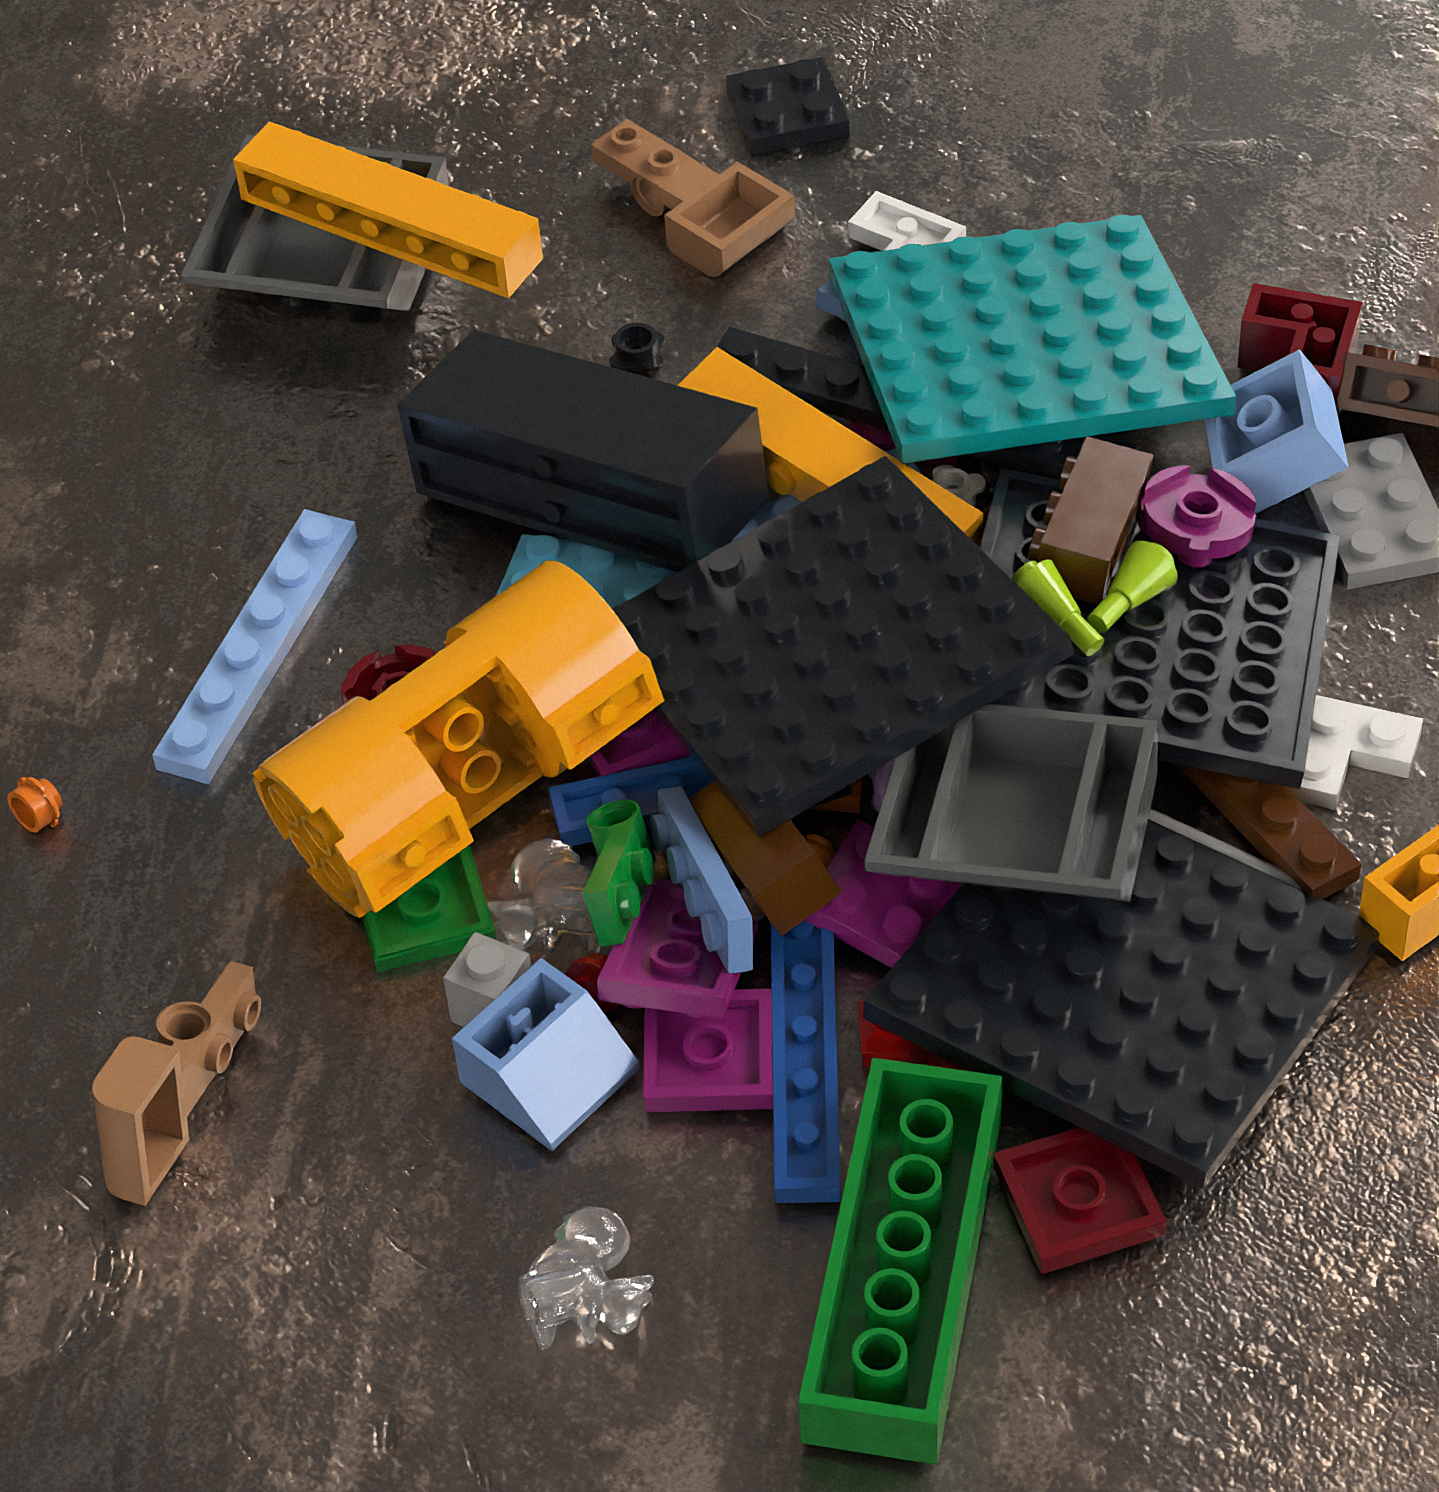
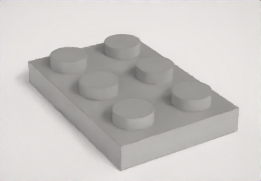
(1380, 513)

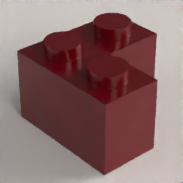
(1289, 320)

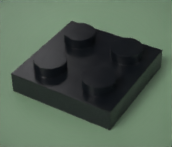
(787, 105)

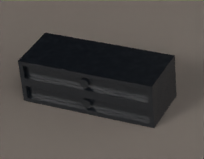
(585, 451)

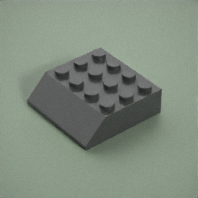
(278, 255)
(1022, 803)

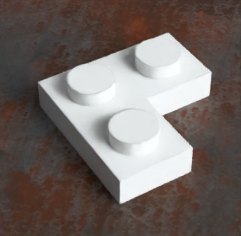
(893, 223)
(1355, 737)

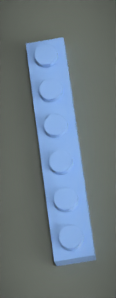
(255, 647)

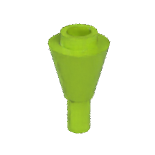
(1142, 575)
(1048, 590)

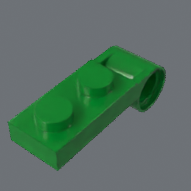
(621, 870)

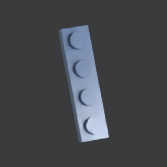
(705, 880)

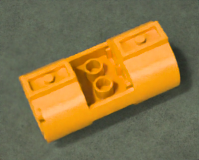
(512, 697)

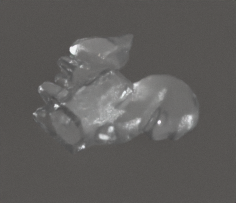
(556, 904)
(570, 1279)

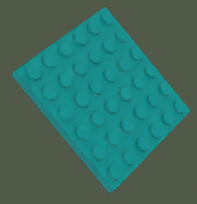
(1027, 338)

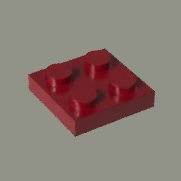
(1077, 1197)

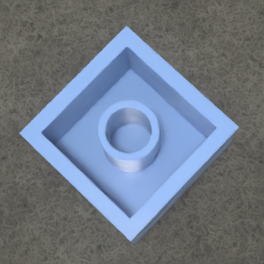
(1280, 433)

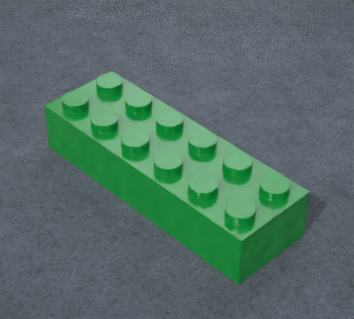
(901, 1262)

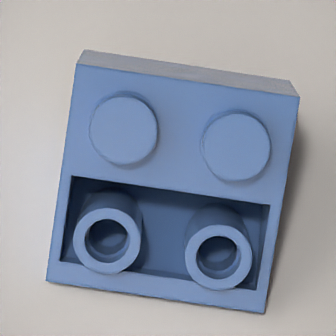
(543, 1054)

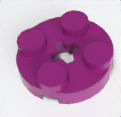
(1172, 519)

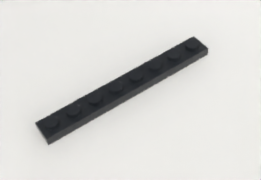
(846, 392)

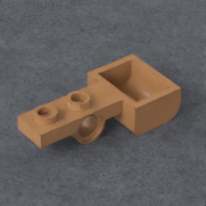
(712, 214)
(154, 1085)

